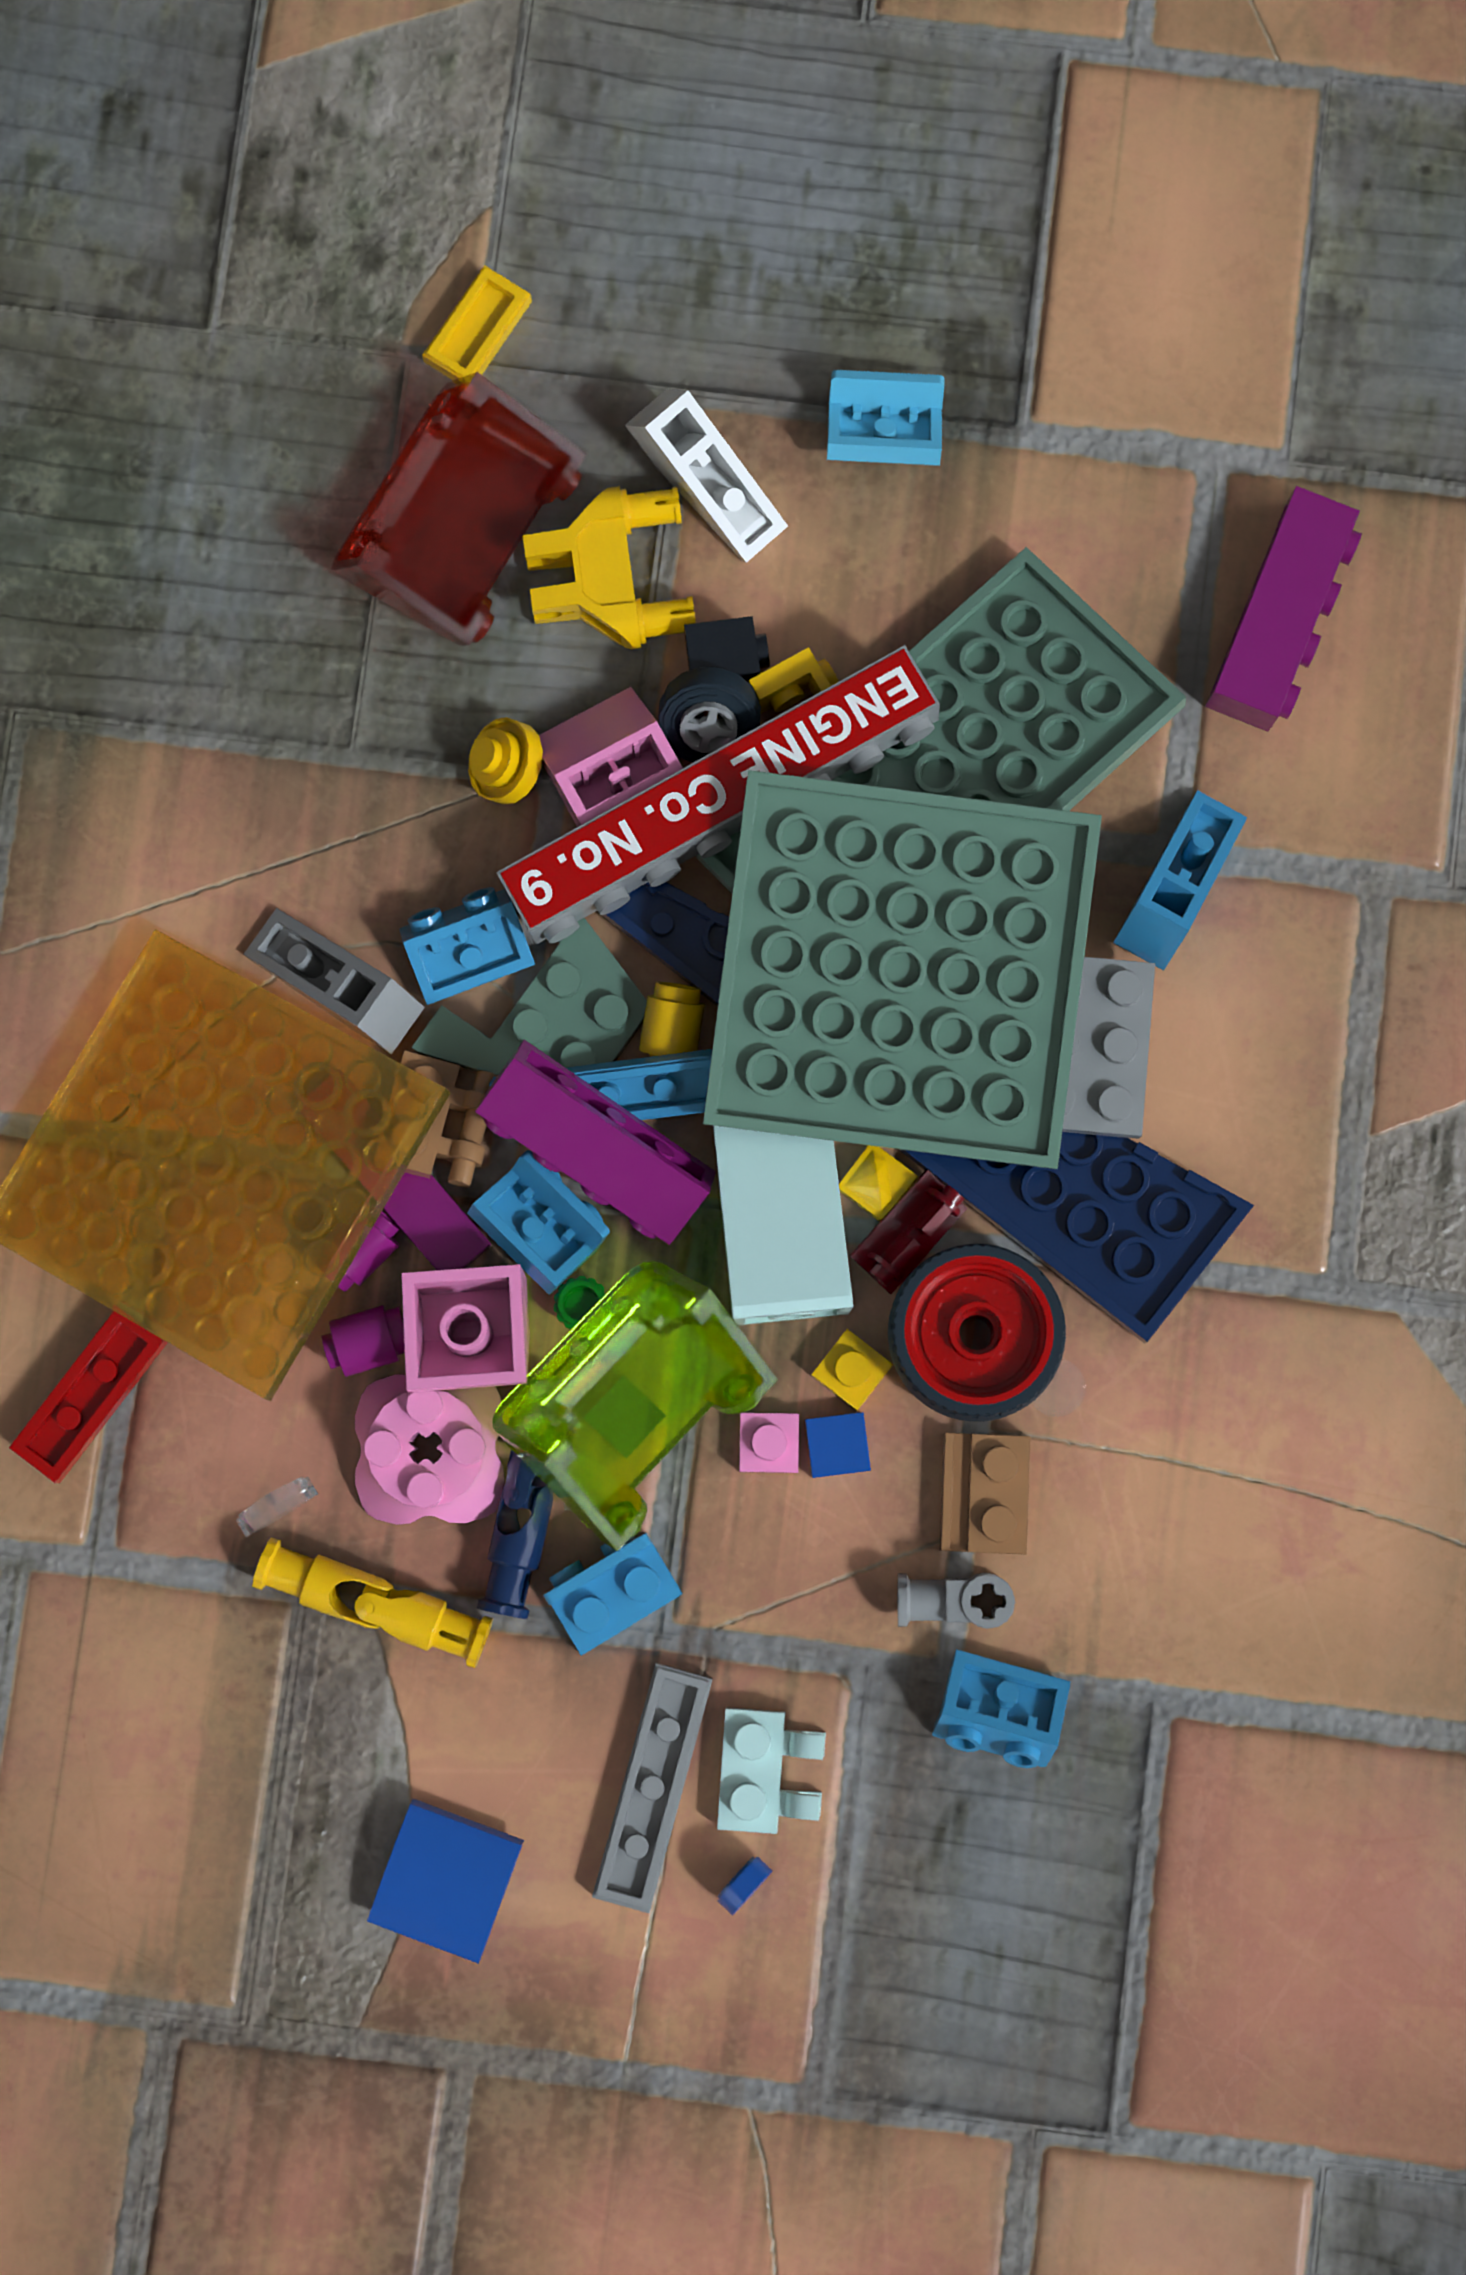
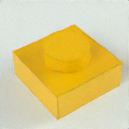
(851, 1370)

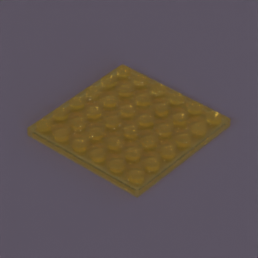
(214, 1163)

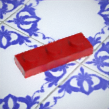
(87, 1396)

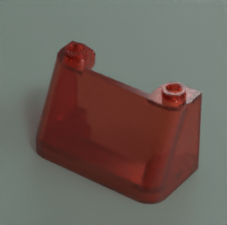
(457, 507)

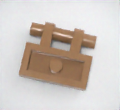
(467, 1151)

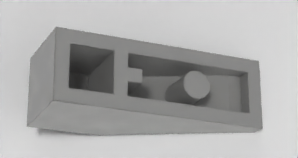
(335, 980)

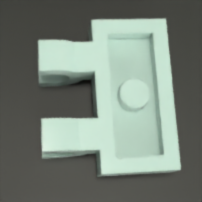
(753, 1770)

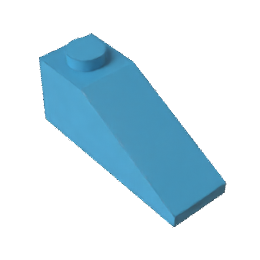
(1180, 880)

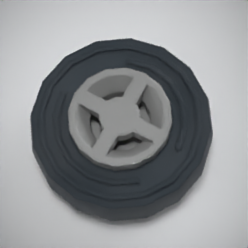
(730, 707)

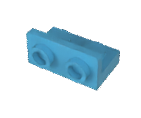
(465, 944)
(611, 1592)
(1002, 1710)

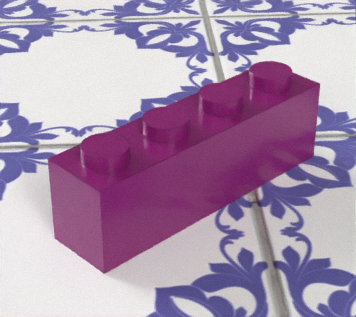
(1283, 609)
(595, 1143)

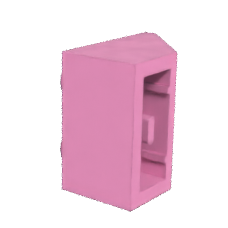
(606, 755)

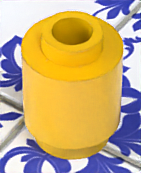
(672, 1019)

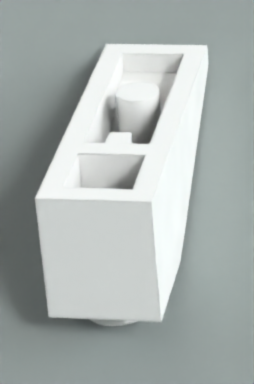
(706, 471)

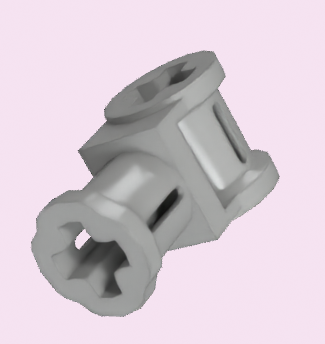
(950, 1600)

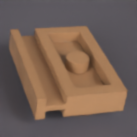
(985, 1493)

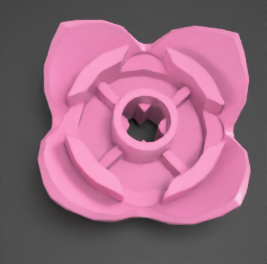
(458, 1486)

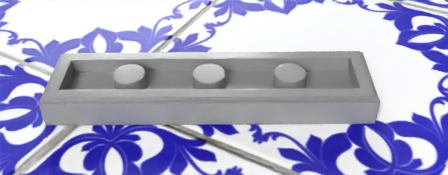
(652, 1788)

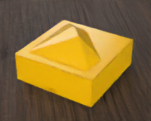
(876, 1182)

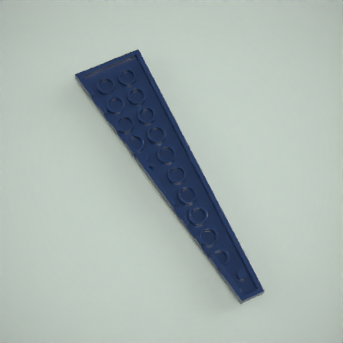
(1106, 1221)

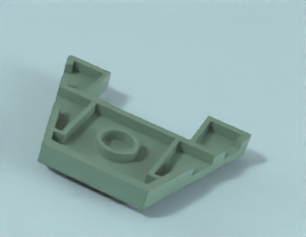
(574, 1011)

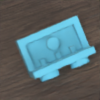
(885, 417)

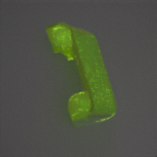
(628, 1392)

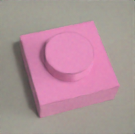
(769, 1442)

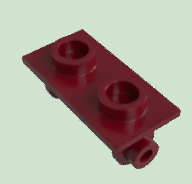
(909, 1231)

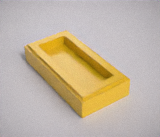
(477, 325)

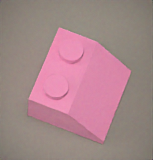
(465, 1328)

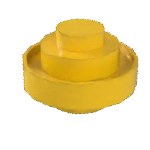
(505, 760)

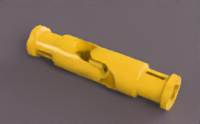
(404, 1614)

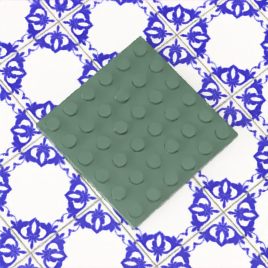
(902, 969)

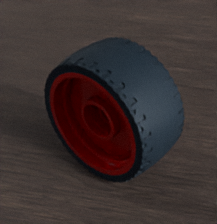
(1023, 1324)

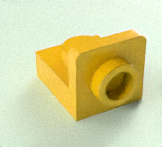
(784, 683)

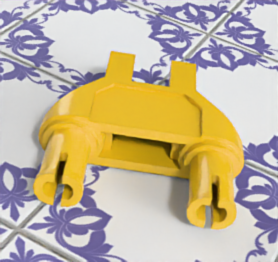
(602, 569)

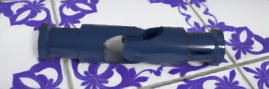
(516, 1550)

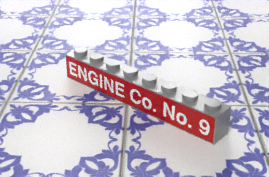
(705, 801)

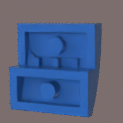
(445, 1880)

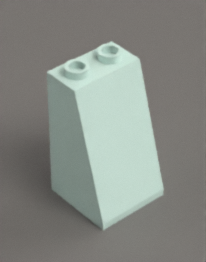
(781, 1226)

